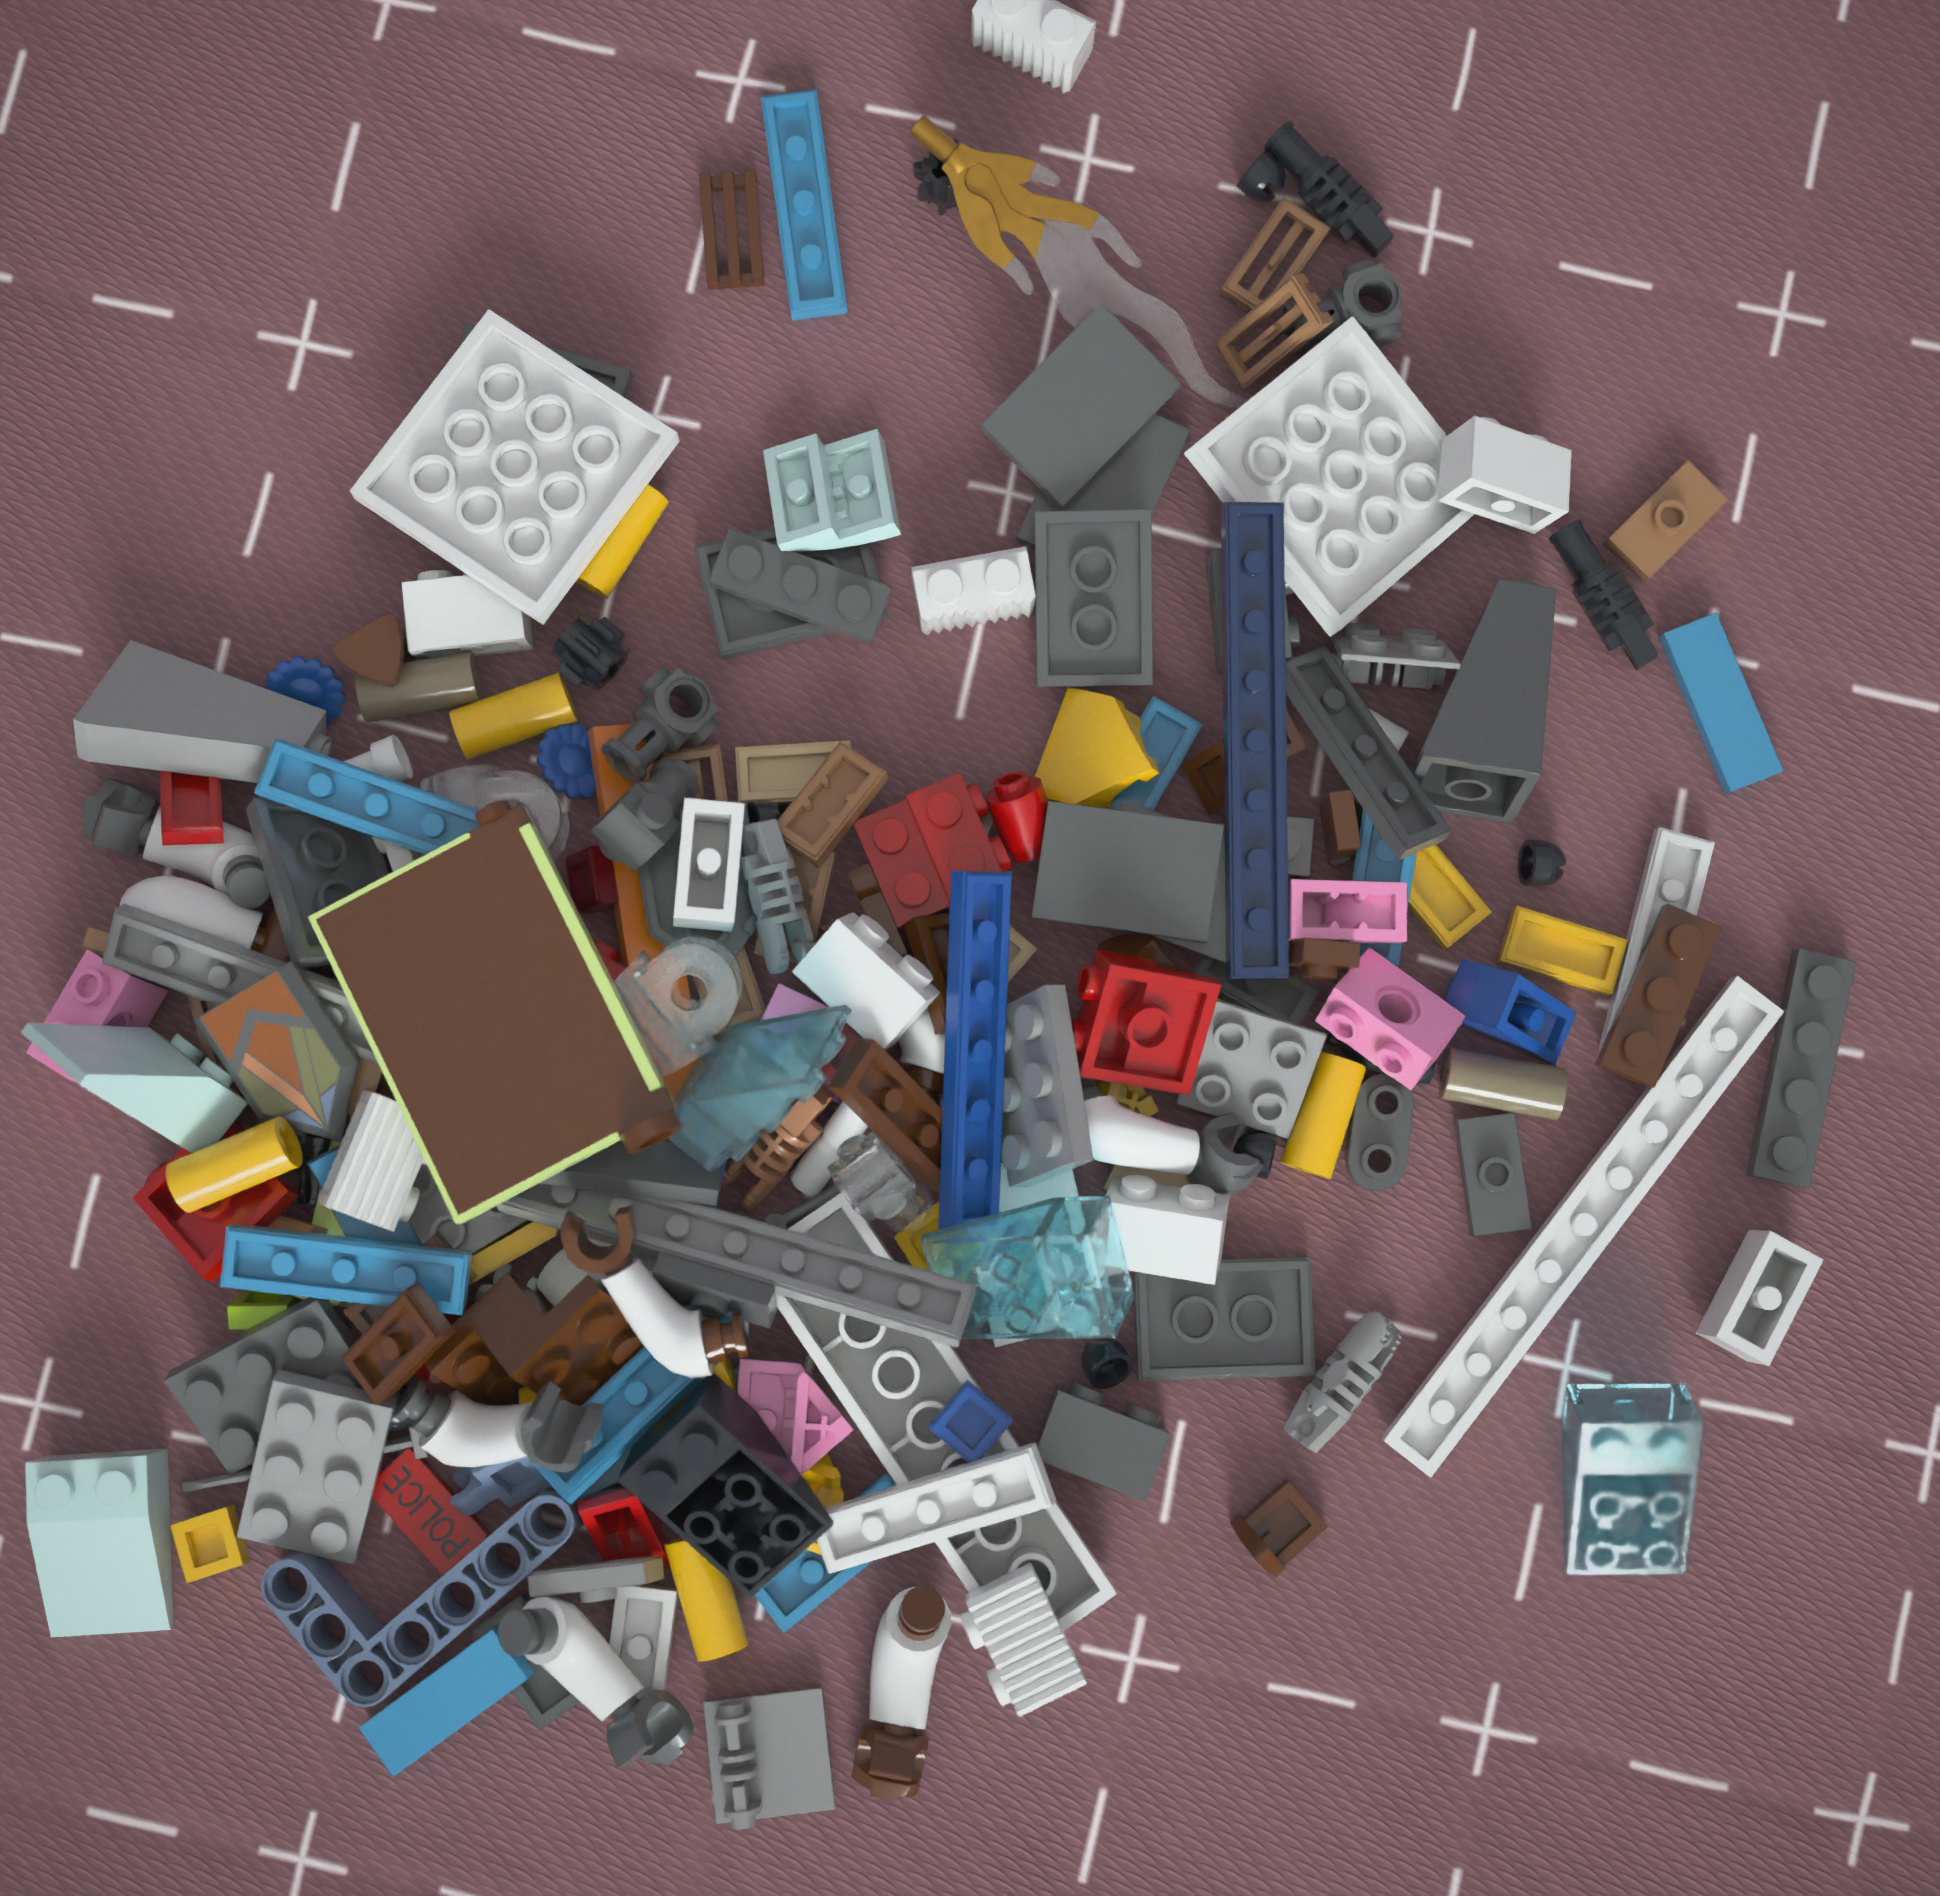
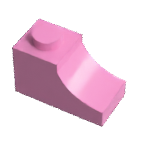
(1348, 911)

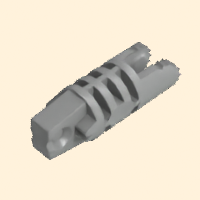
(775, 895)
(1343, 1381)

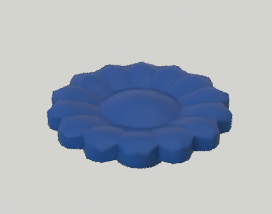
(309, 683)
(567, 761)

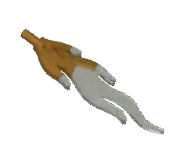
(1062, 244)

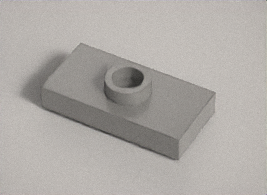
(597, 1579)

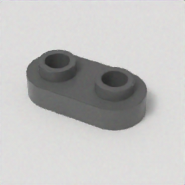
(1377, 1131)

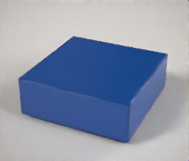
(970, 1422)

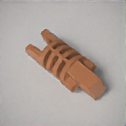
(777, 1151)

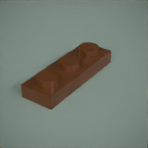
(1658, 996)
(892, 1107)

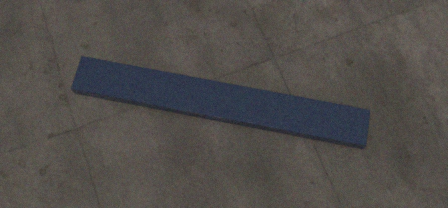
(1255, 740)

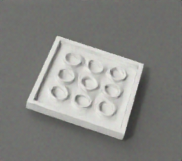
(1351, 464)
(515, 466)

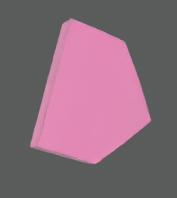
(792, 1409)

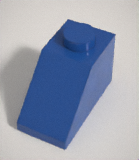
(1510, 1010)

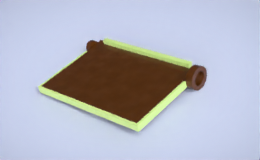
(494, 1015)

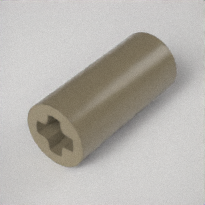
(422, 688)
(1503, 1083)

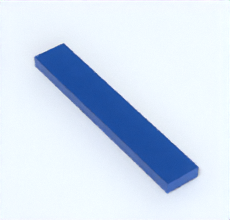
(974, 1046)

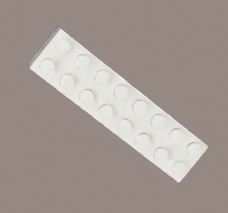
(893, 1392)

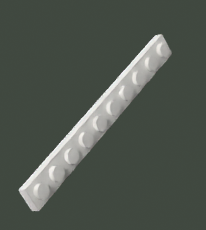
(1581, 1226)

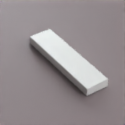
(1671, 875)
(936, 1507)

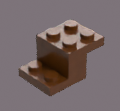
(524, 1340)

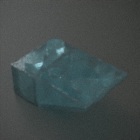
(753, 1080)
(1039, 1270)
(1628, 1477)

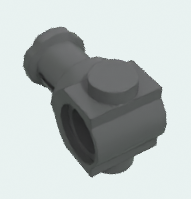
(1343, 302)
(660, 725)
(646, 813)

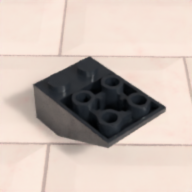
(726, 1486)

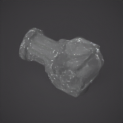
(880, 1184)

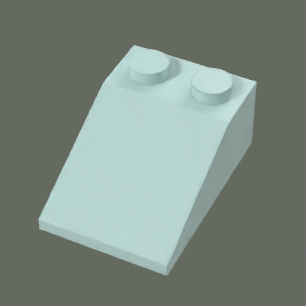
(146, 1077)
(102, 1540)

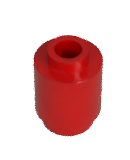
(1019, 814)

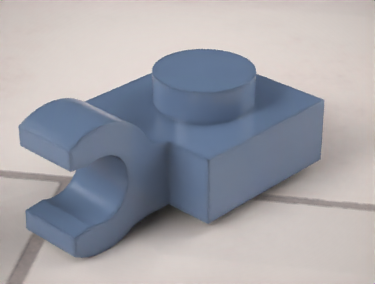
(508, 1481)

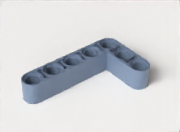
(435, 1609)

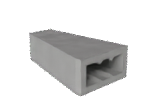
(189, 719)

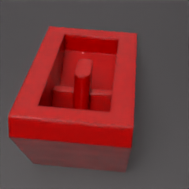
(622, 1525)

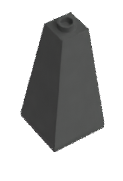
(1491, 723)

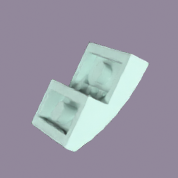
(831, 492)

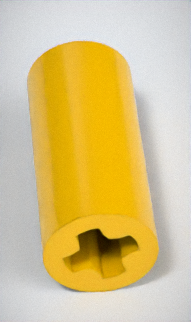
(623, 543)
(513, 716)
(1324, 1116)
(234, 1164)
(706, 1603)

